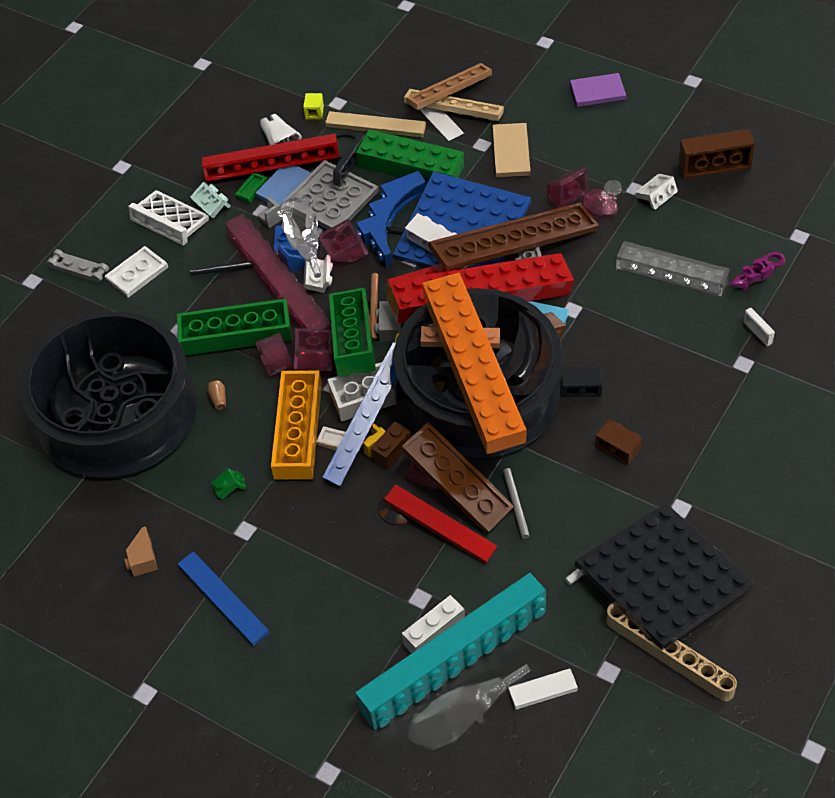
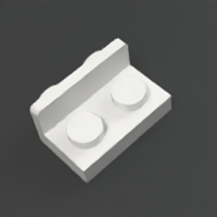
(657, 190)
(321, 283)

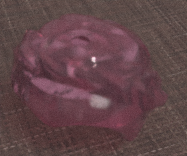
(599, 203)

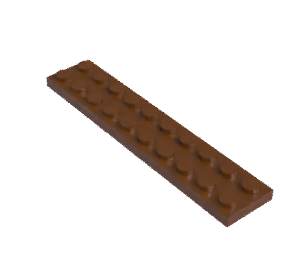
(512, 236)

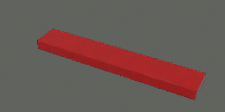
(440, 524)

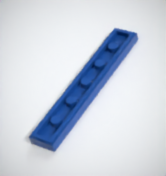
(223, 599)

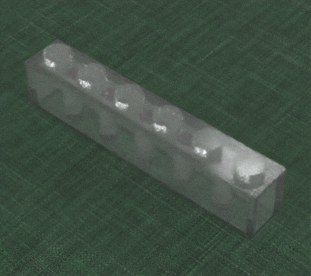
(672, 268)

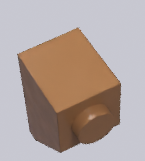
(141, 554)

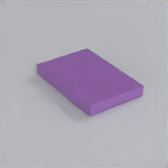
(598, 89)

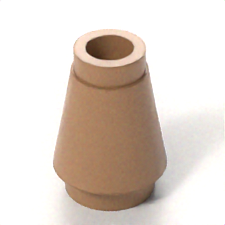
(216, 392)

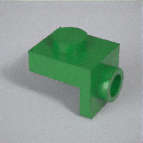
(227, 482)

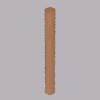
(374, 303)

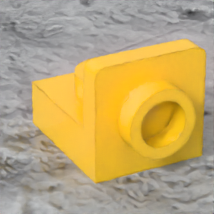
(376, 432)

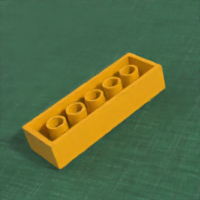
(296, 425)

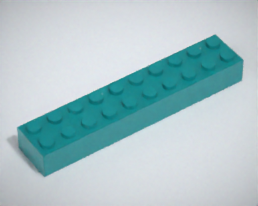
(451, 651)

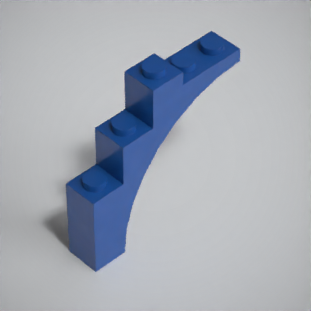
(394, 198)

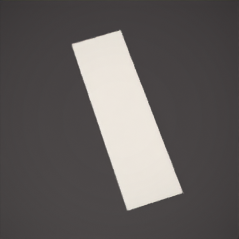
(442, 122)

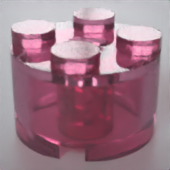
(274, 354)

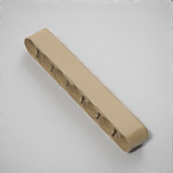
(677, 658)

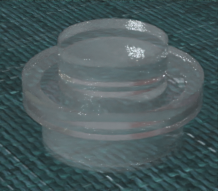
(613, 187)

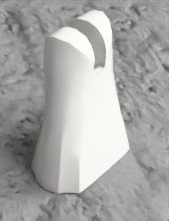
(278, 131)

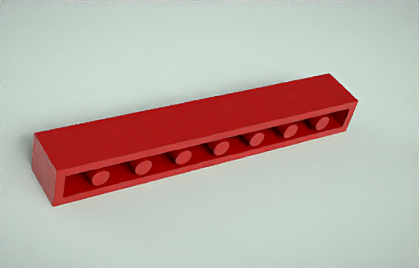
(270, 157)

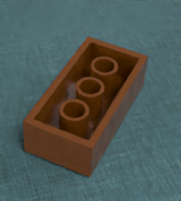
(716, 153)

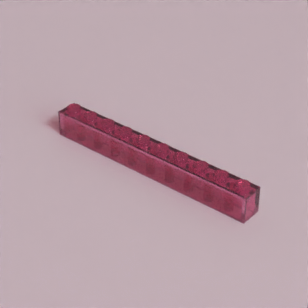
(276, 274)

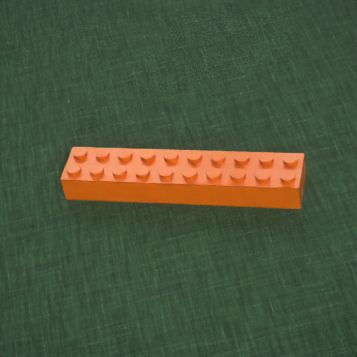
(474, 363)

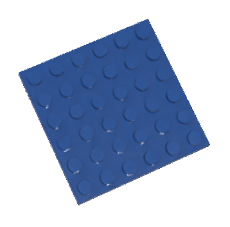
(460, 208)

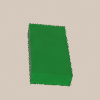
(250, 187)

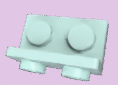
(209, 199)

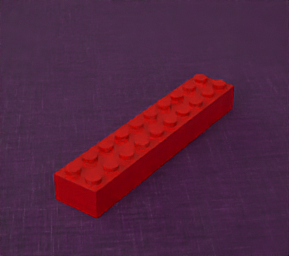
(527, 278)

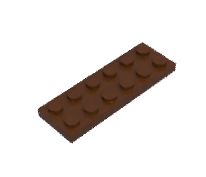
(456, 477)

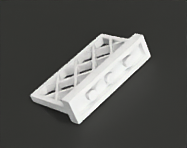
(162, 224)

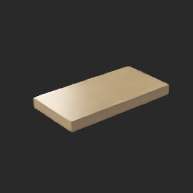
(511, 150)

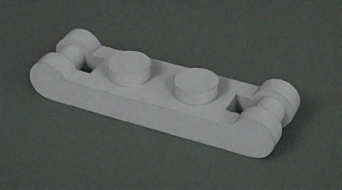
(77, 266)

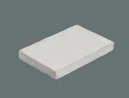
(136, 271)

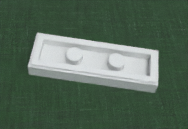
(542, 689)

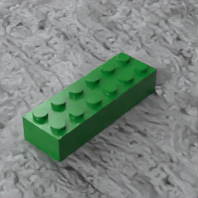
(405, 156)
(233, 326)
(352, 332)

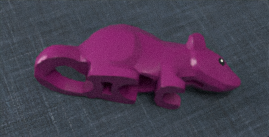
(758, 271)

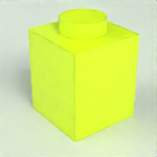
(313, 106)

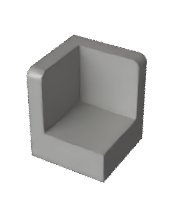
(269, 215)

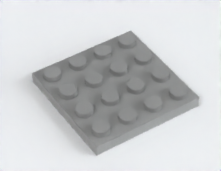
(332, 202)

